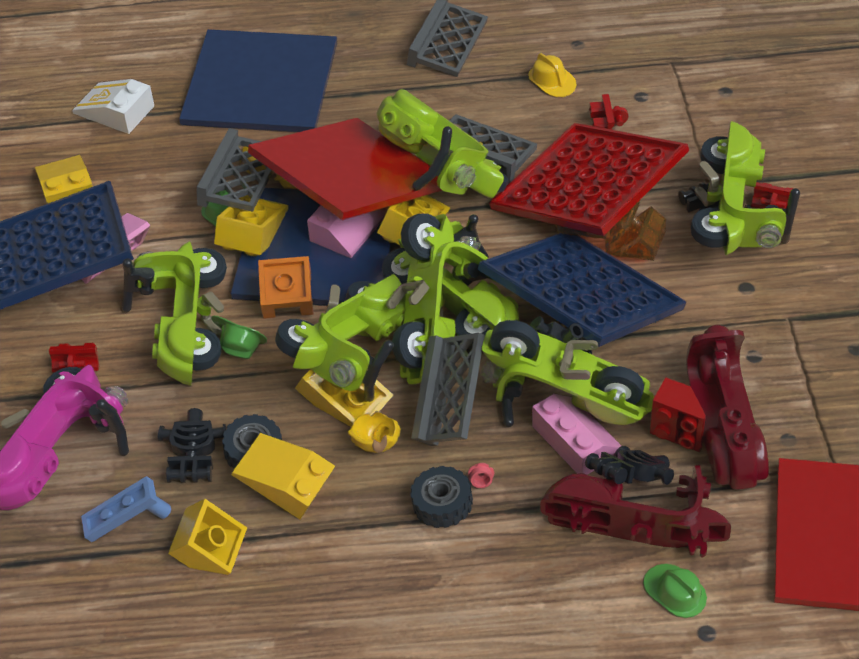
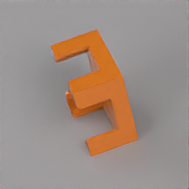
(285, 285)

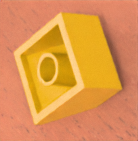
(207, 538)

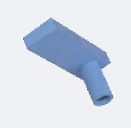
(122, 508)

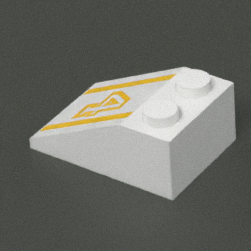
(117, 104)

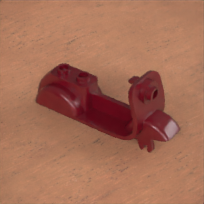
(730, 432)
(598, 508)

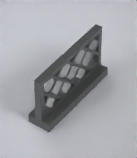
(431, 31)
(503, 159)
(222, 166)
(437, 385)

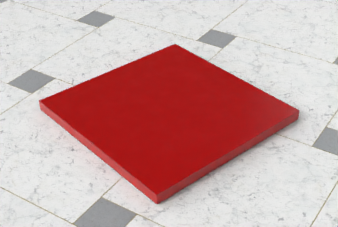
(345, 167)
(589, 178)
(817, 534)

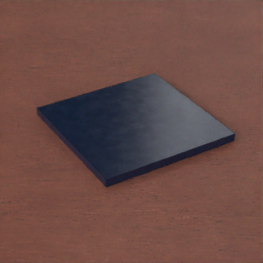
(259, 81)
(61, 243)
(326, 266)
(583, 287)

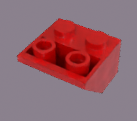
(678, 415)

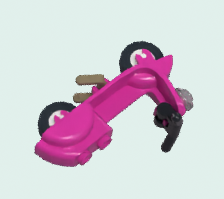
(28, 456)

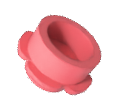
(481, 475)

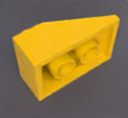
(63, 178)
(399, 213)
(249, 230)
(341, 403)
(283, 473)

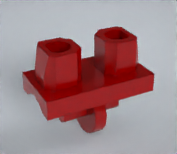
(610, 116)
(767, 194)
(74, 356)

